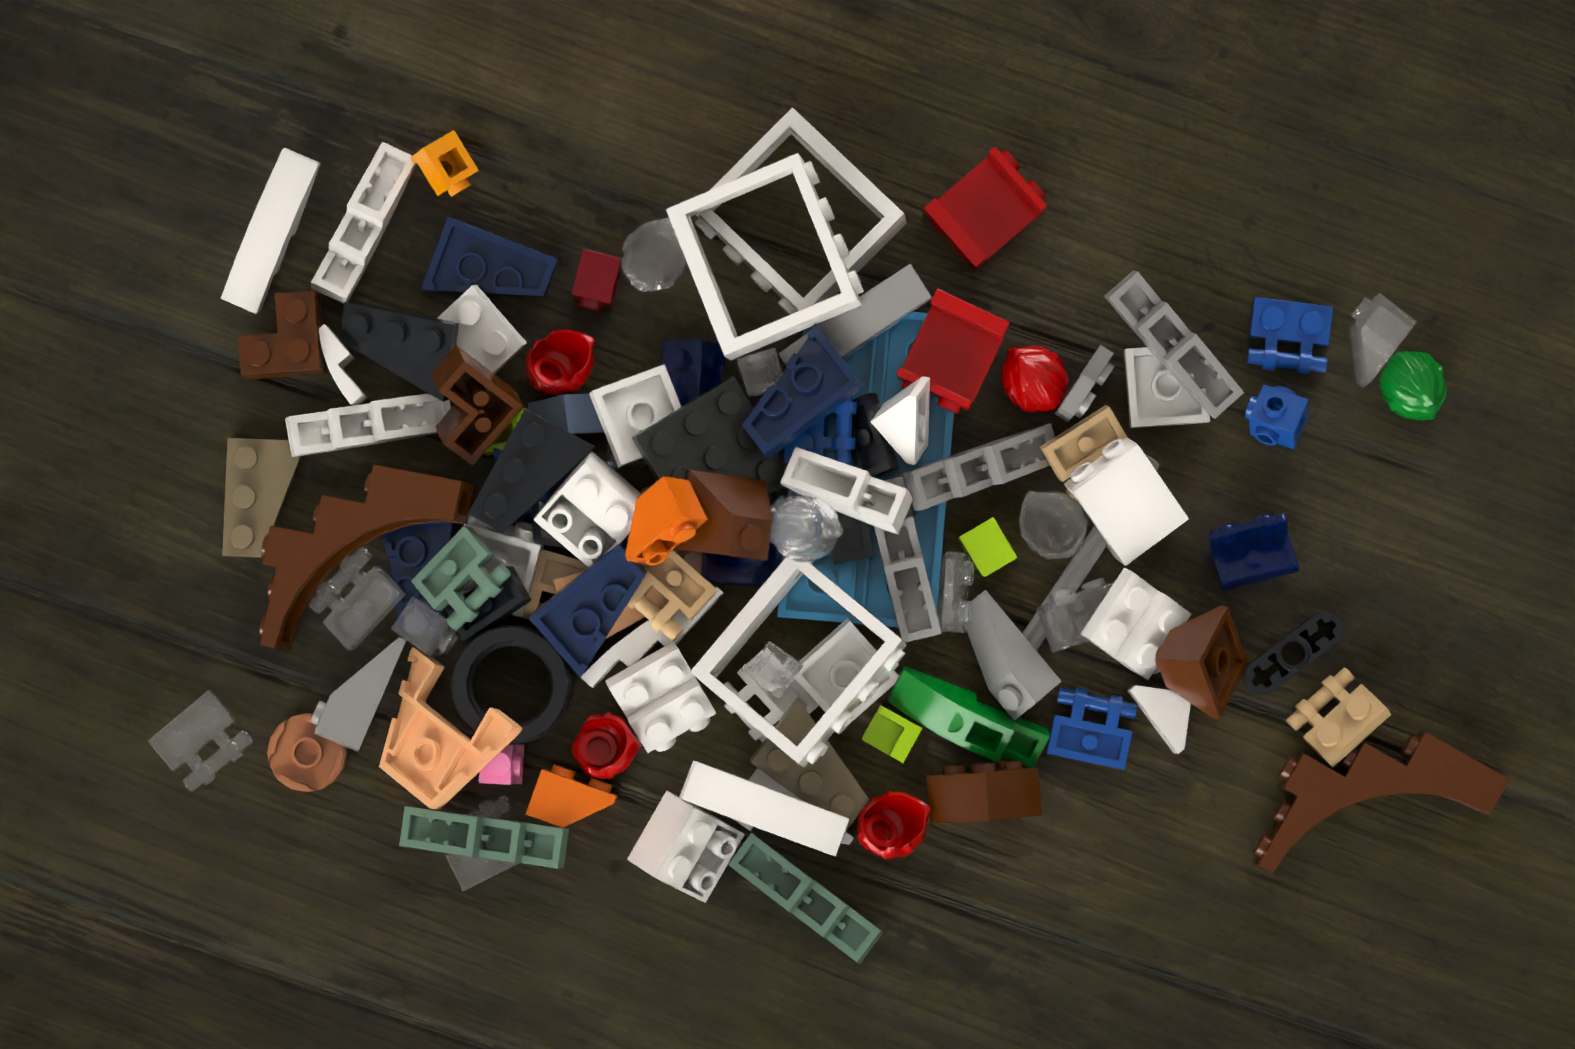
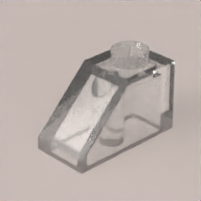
(1376, 335)

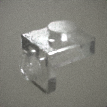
(425, 628)

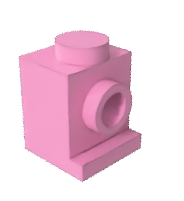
(505, 767)

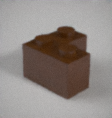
(295, 346)
(481, 405)
(984, 793)

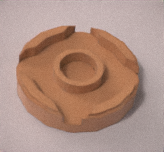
(303, 758)

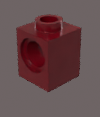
(596, 280)

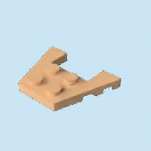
(427, 750)

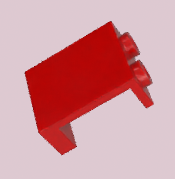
(986, 208)
(954, 351)

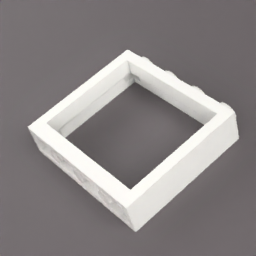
(764, 275)
(705, 281)
(750, 619)

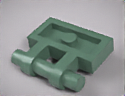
(453, 569)

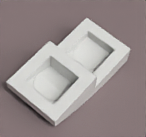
(336, 358)

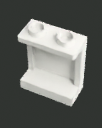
(1126, 499)

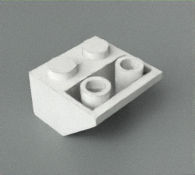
(590, 510)
(685, 847)

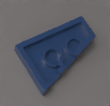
(484, 259)
(803, 395)
(411, 550)
(588, 607)

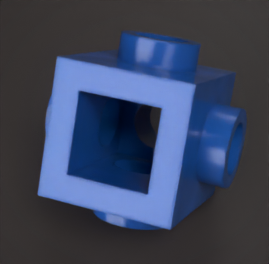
(1277, 416)

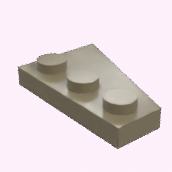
(255, 489)
(824, 783)

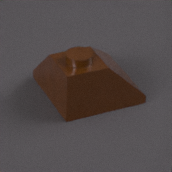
(736, 516)
(1203, 660)

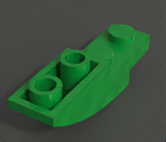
(965, 721)

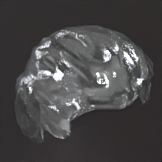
(653, 256)
(1052, 524)
(805, 528)

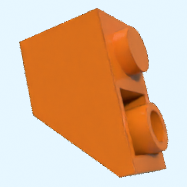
(662, 520)
(566, 800)

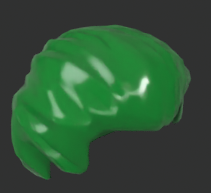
(1413, 385)

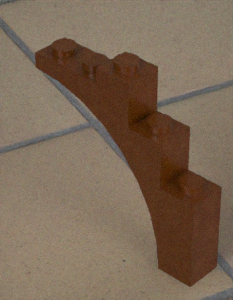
(341, 526)
(1368, 773)

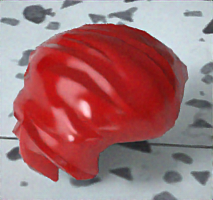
(560, 362)
(1034, 378)
(605, 745)
(893, 824)

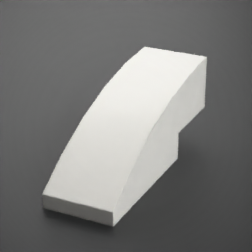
(848, 490)

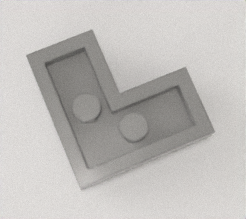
(1079, 396)

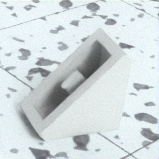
(905, 420)
(1165, 712)

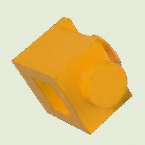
(454, 157)

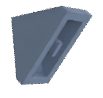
(570, 412)

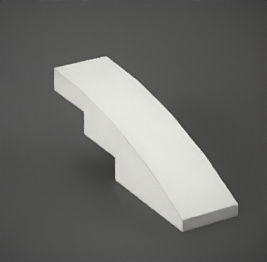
(363, 223)
(270, 230)
(365, 424)
(639, 643)
(764, 808)

